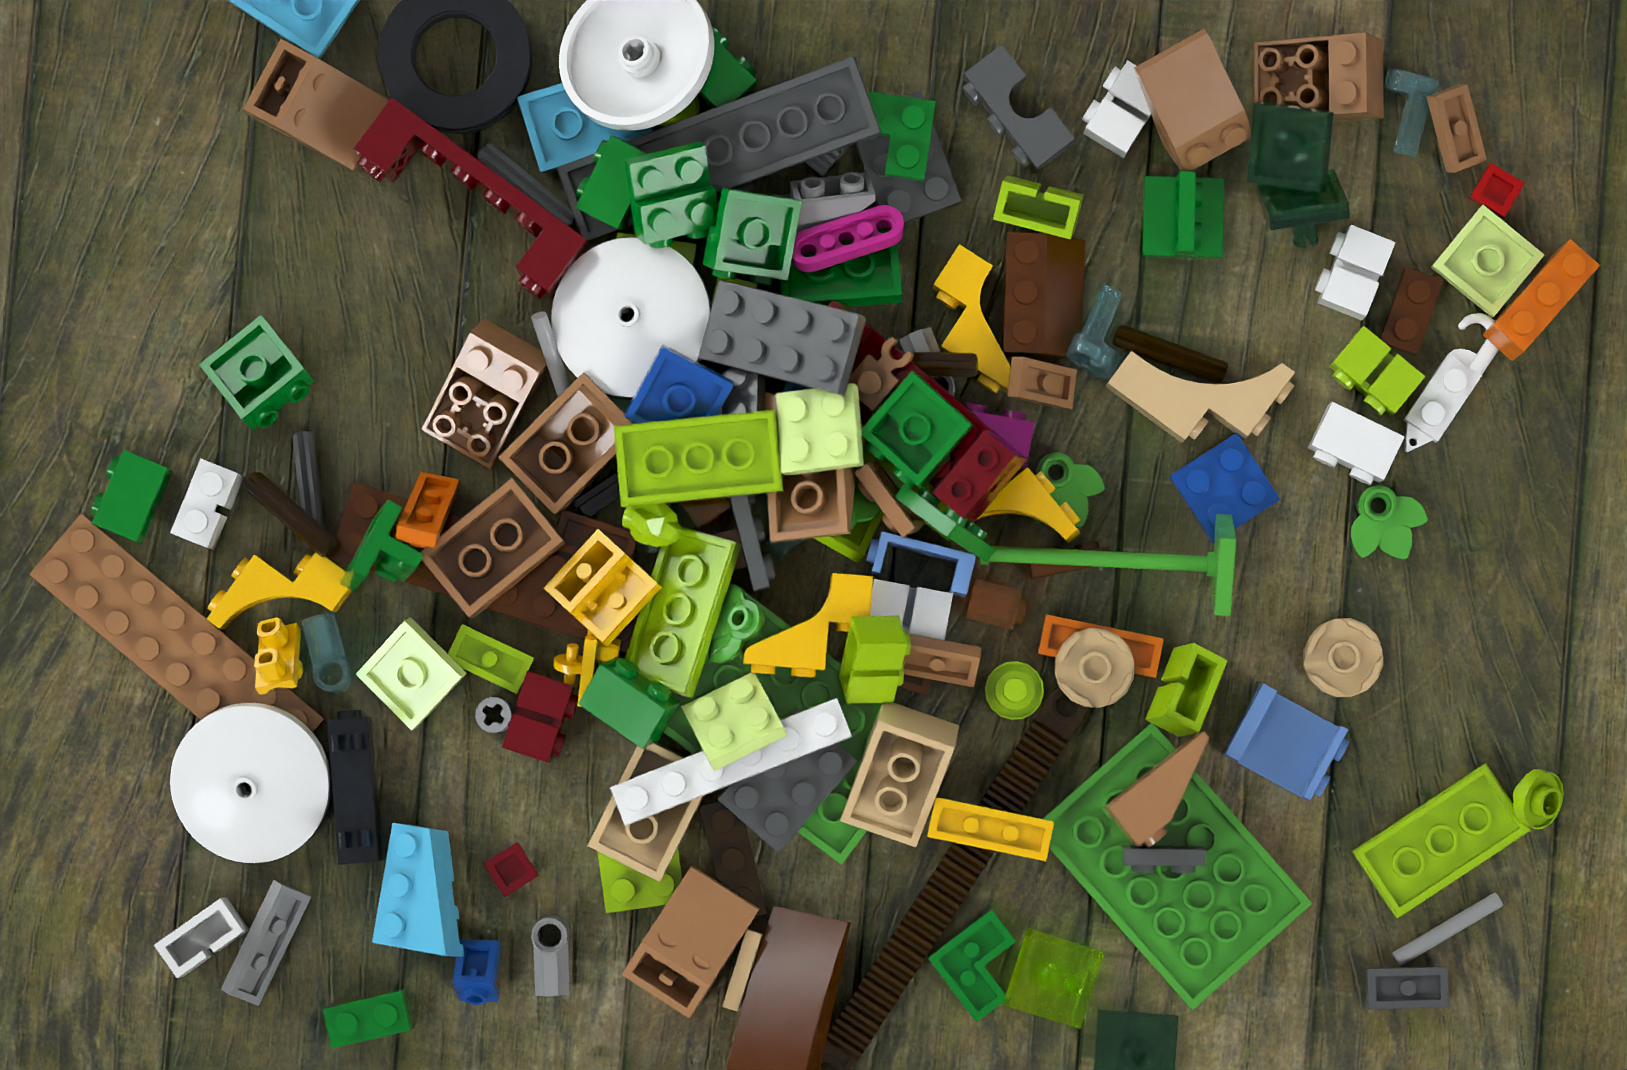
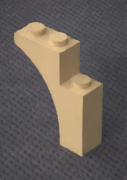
(1180, 404)

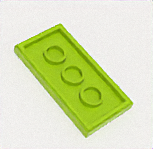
(698, 458)
(682, 616)
(1440, 841)

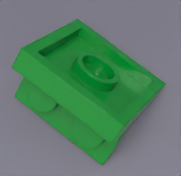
(1183, 216)
(377, 549)

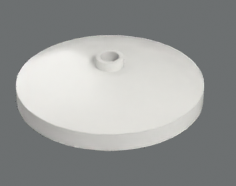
(636, 60)
(602, 285)
(270, 754)

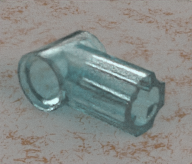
(325, 649)

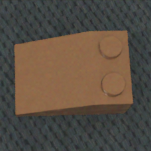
(1193, 102)
(567, 444)
(812, 505)
(1153, 799)

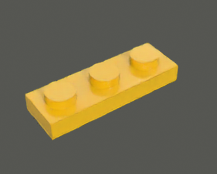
(990, 829)

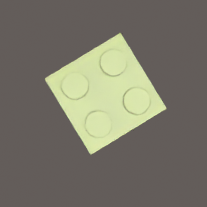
(1487, 261)
(819, 430)
(411, 673)
(734, 721)

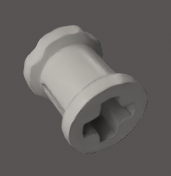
(482, 717)

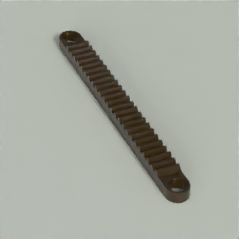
(945, 890)

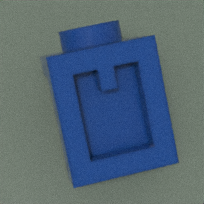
(477, 972)

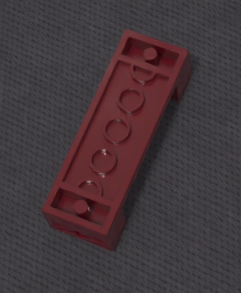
(399, 135)
(977, 465)

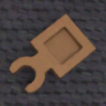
(876, 377)

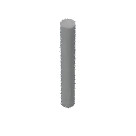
(550, 352)
(1447, 929)

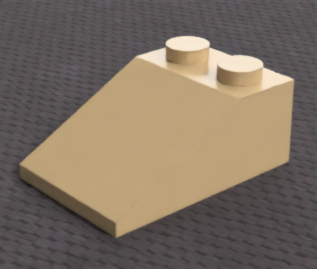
(900, 773)
(653, 840)

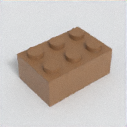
(492, 548)

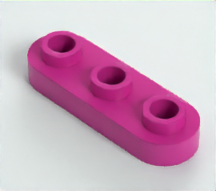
(859, 228)

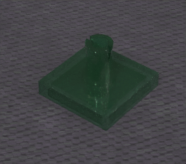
(1290, 146)
(1303, 209)
(1135, 1040)

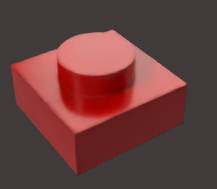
(1496, 190)

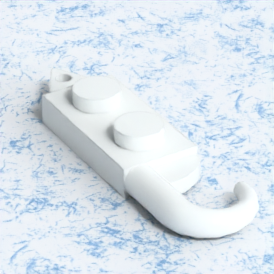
(1448, 388)

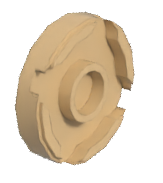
(1343, 657)
(1094, 667)

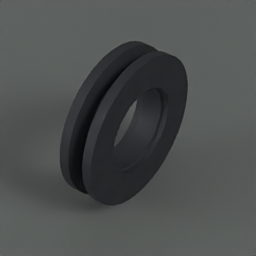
(456, 112)

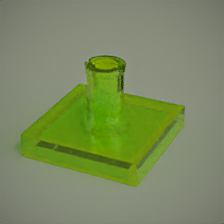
(1053, 978)

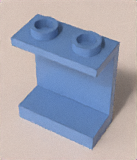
(963, 560)
(1286, 743)

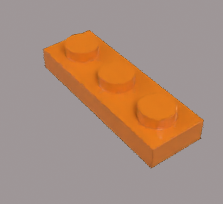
(427, 510)
(1144, 648)

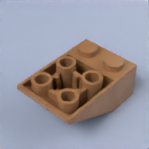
(1323, 74)
(314, 104)
(486, 392)
(690, 942)

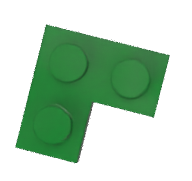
(909, 127)
(948, 522)
(963, 963)

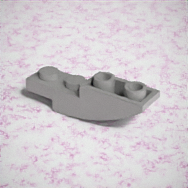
(830, 197)

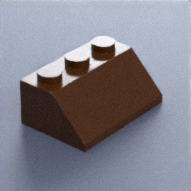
(1042, 294)

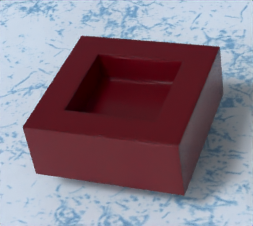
(511, 869)

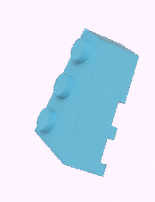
(417, 893)

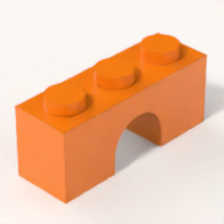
(1541, 300)

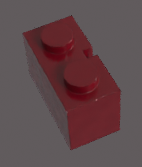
(540, 717)

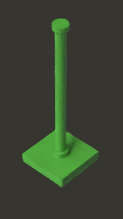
(1216, 564)

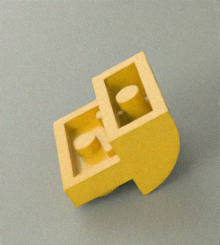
(602, 587)

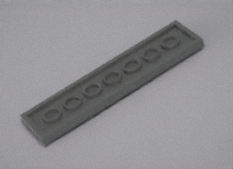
(757, 133)

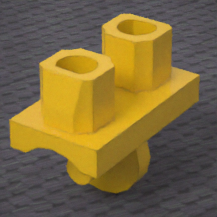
(593, 653)
(277, 655)

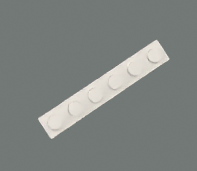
(695, 777)

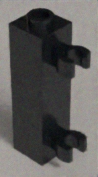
(354, 788)

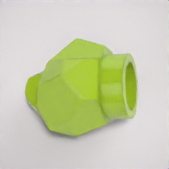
(652, 524)

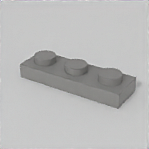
(266, 943)

